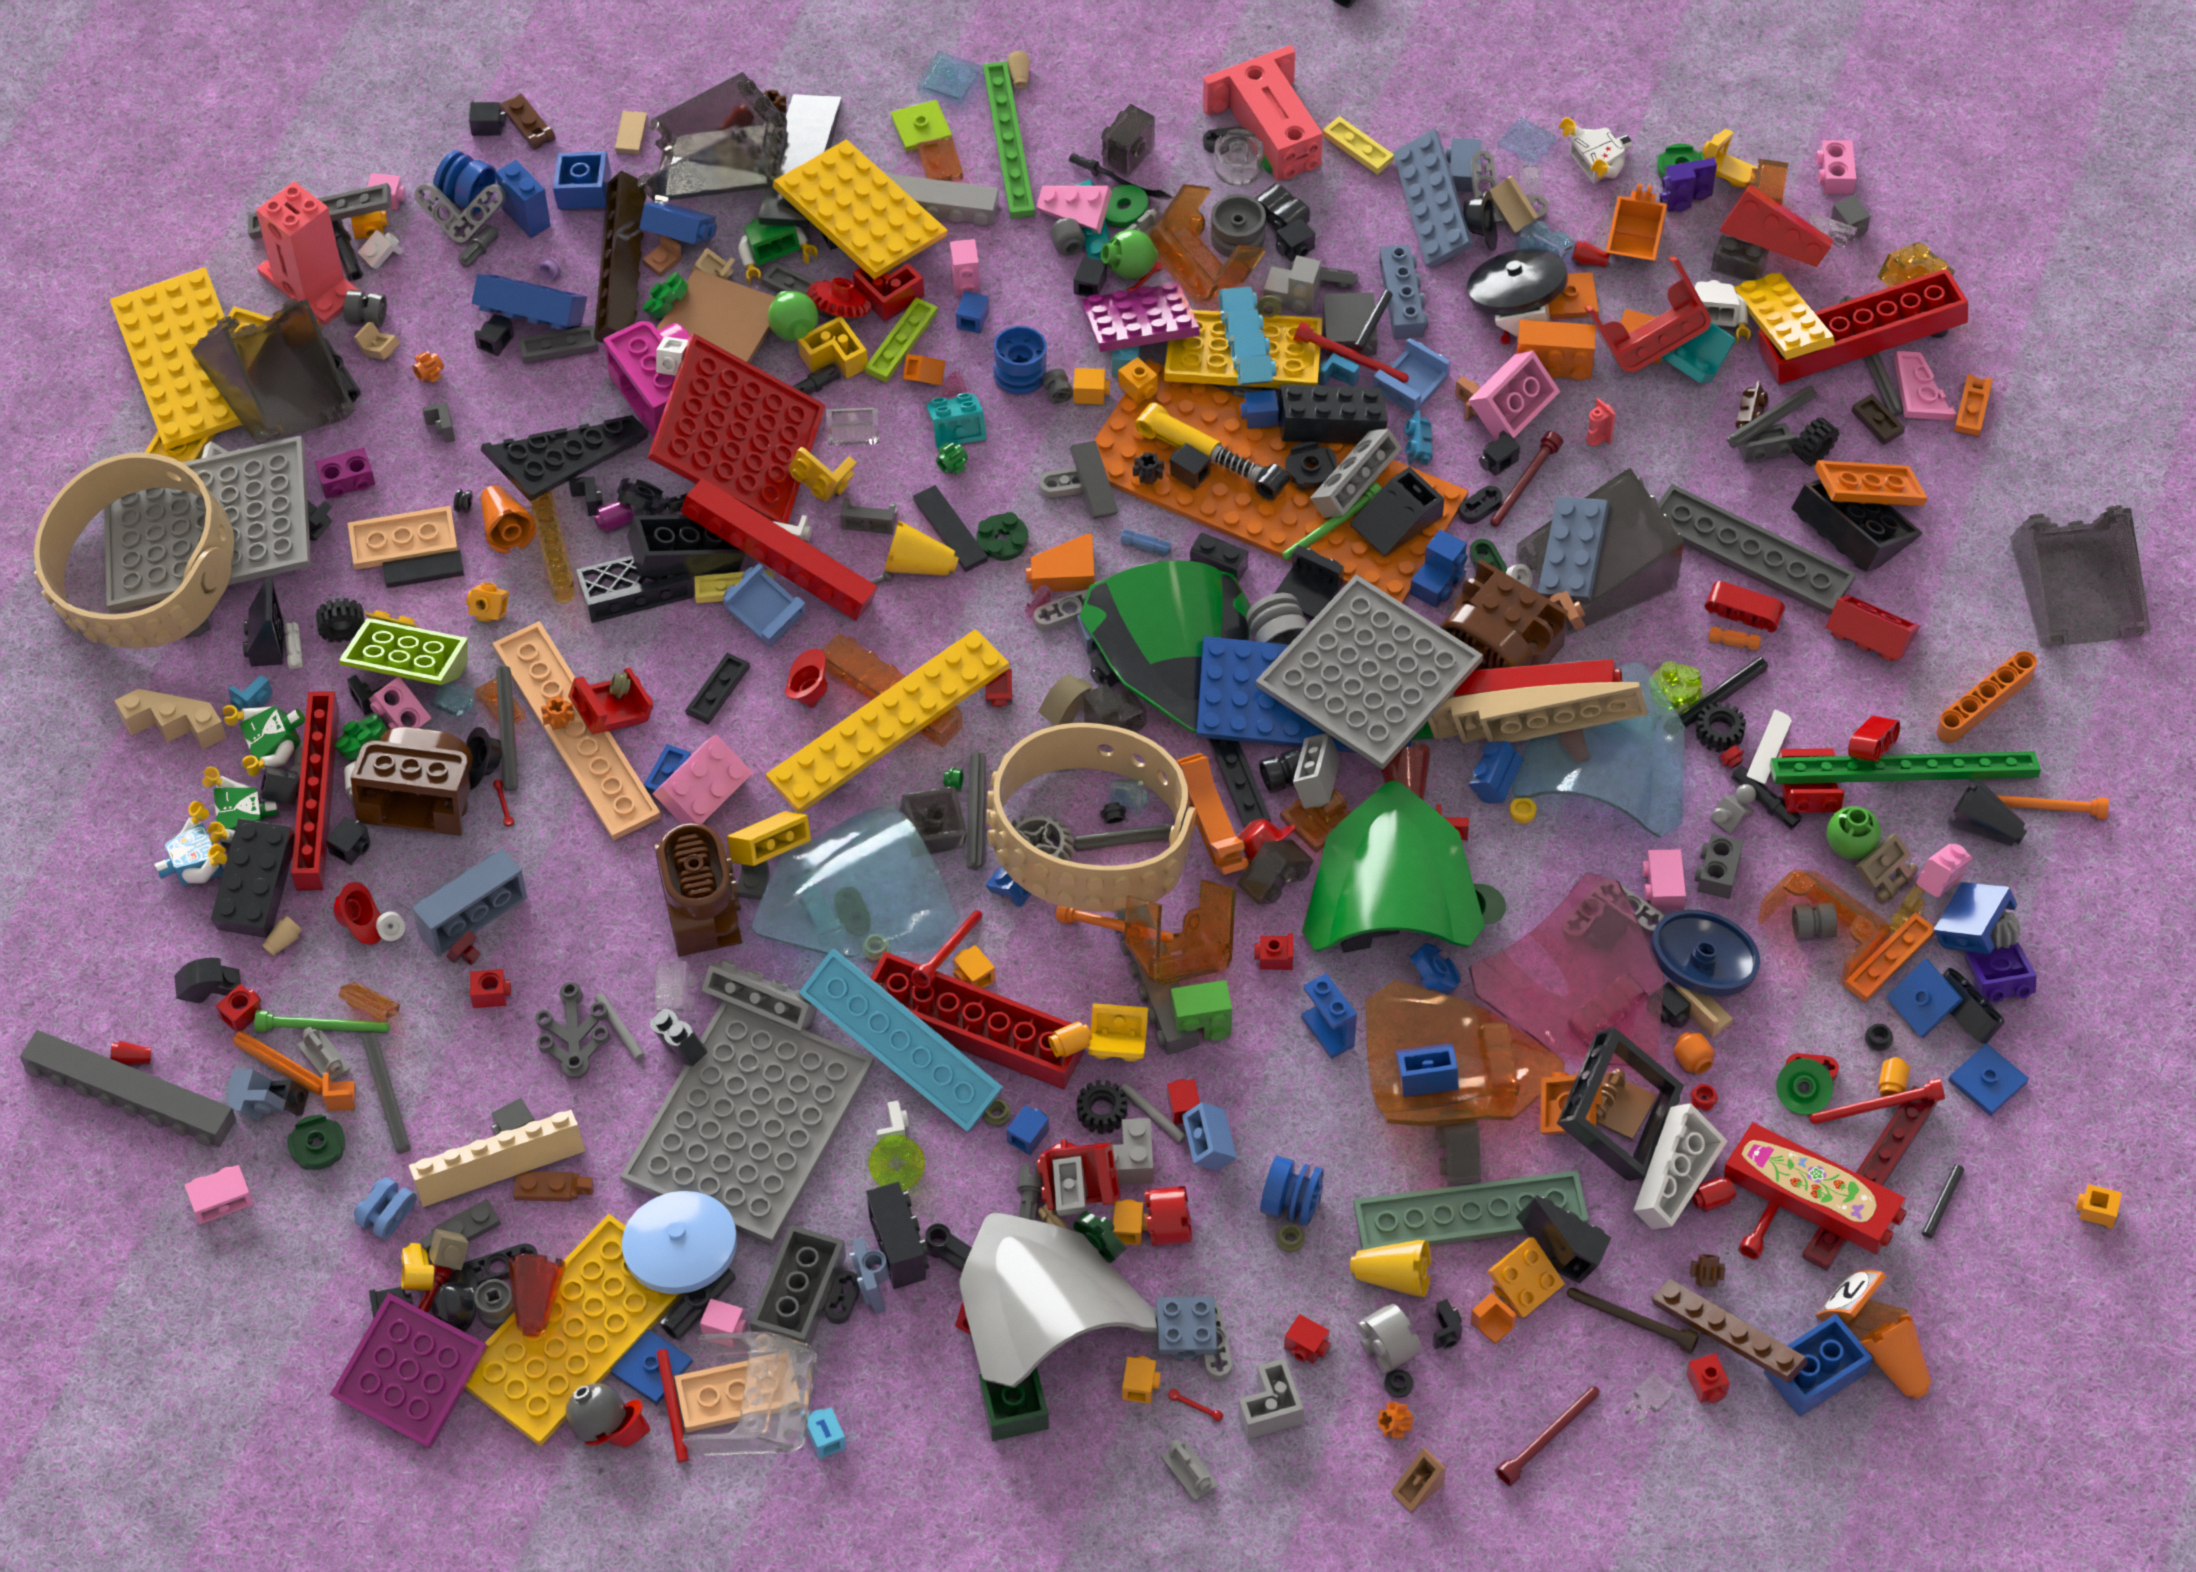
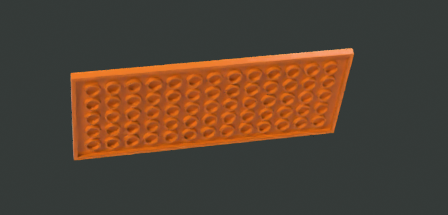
(1232, 503)

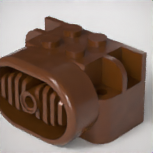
(1506, 621)
(413, 781)
(698, 889)

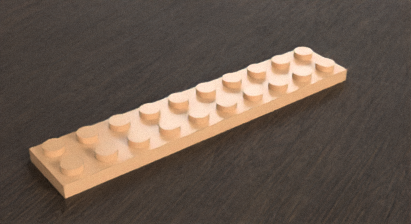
(592, 759)

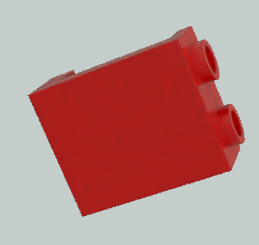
(606, 712)
(1808, 796)
(1098, 1169)

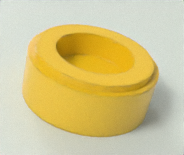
(1522, 810)

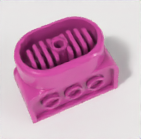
(633, 368)

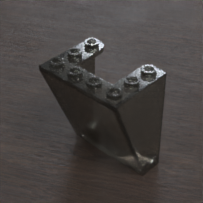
(717, 143)
(276, 373)
(1637, 552)
(2082, 578)

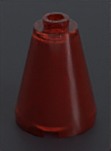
(1409, 768)
(534, 1290)

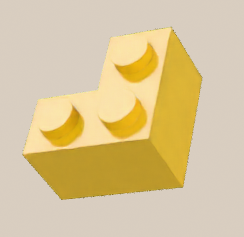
(835, 344)

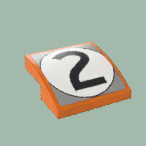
(1851, 1295)

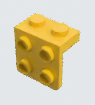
(1728, 167)
(818, 477)
(1118, 1031)

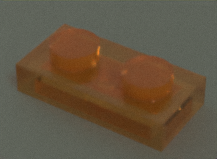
(488, 696)
(369, 1000)

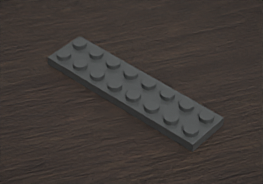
(1756, 550)

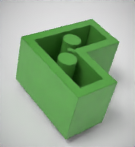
(1203, 1007)

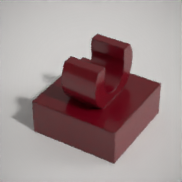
(464, 949)

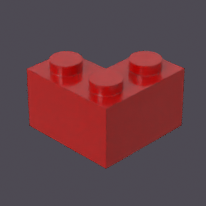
(890, 292)

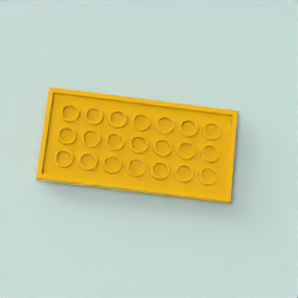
(159, 332)
(590, 1329)

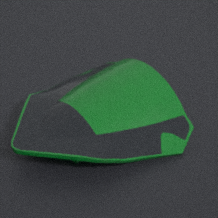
(1154, 629)

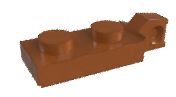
(551, 1186)

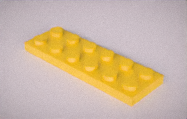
(1784, 316)

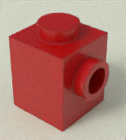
(1307, 1340)
(1708, 1379)

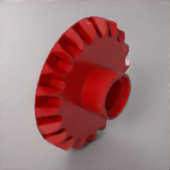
(839, 298)

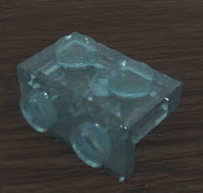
(1540, 236)

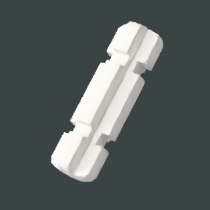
(293, 646)

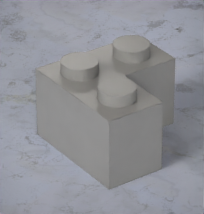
(1297, 287)
(1135, 1155)
(1276, 1405)

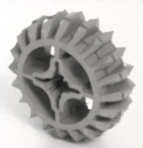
(1039, 829)

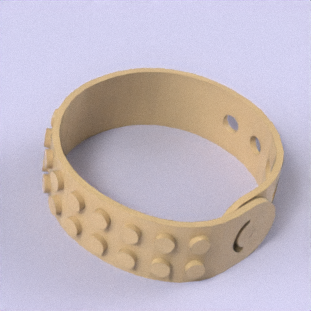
(92, 491)
(1080, 884)

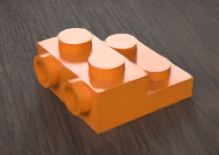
(1553, 1098)

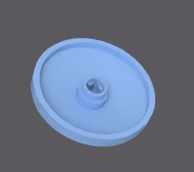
(679, 1242)

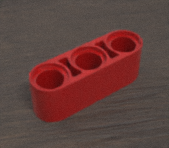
(1745, 605)
(1874, 738)

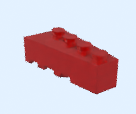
(1772, 226)

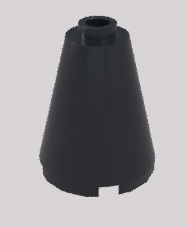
(1987, 816)

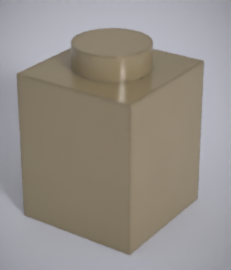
(448, 1249)

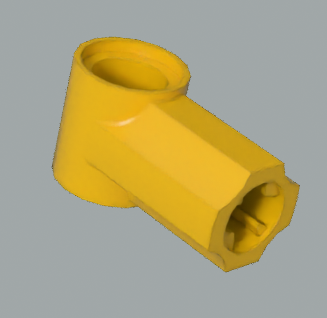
(416, 1270)

